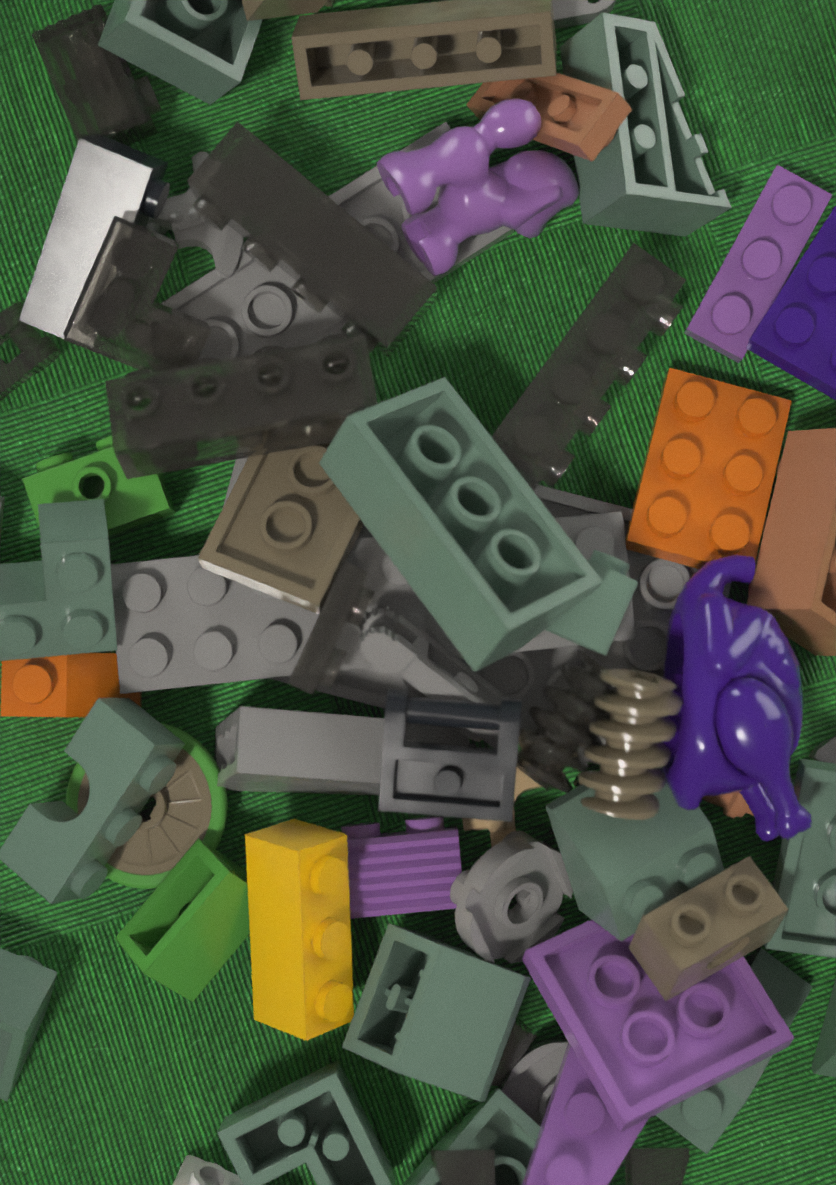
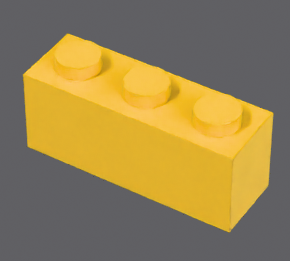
(300, 928)

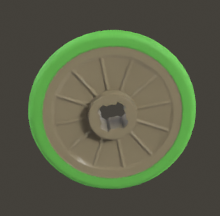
(185, 810)

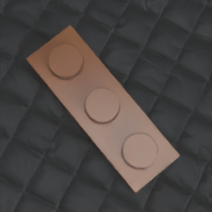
(572, 112)

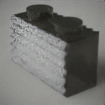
(94, 83)

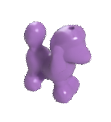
(471, 195)

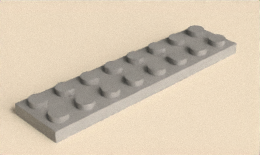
(204, 629)

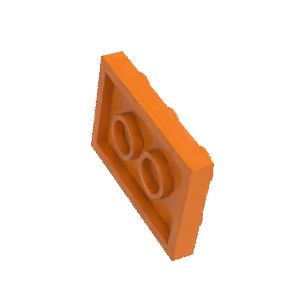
(707, 471)

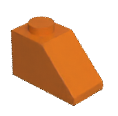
(59, 685)

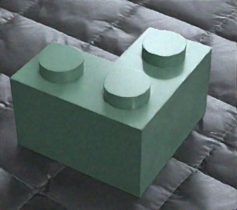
(68, 596)
(308, 1123)

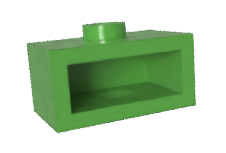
(100, 476)
(190, 942)

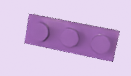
(758, 263)

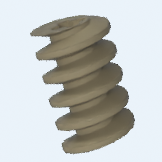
(632, 744)

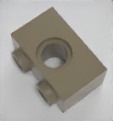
(707, 928)

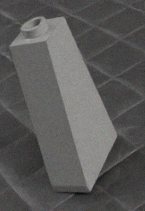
(309, 751)

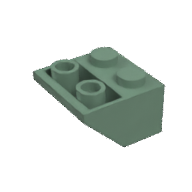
(436, 1012)

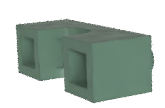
(126, 762)

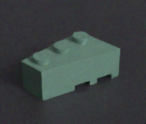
(653, 166)

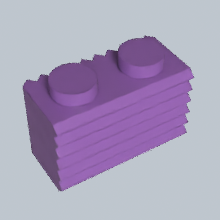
(403, 868)

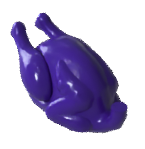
(737, 701)

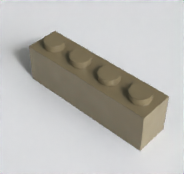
(423, 46)

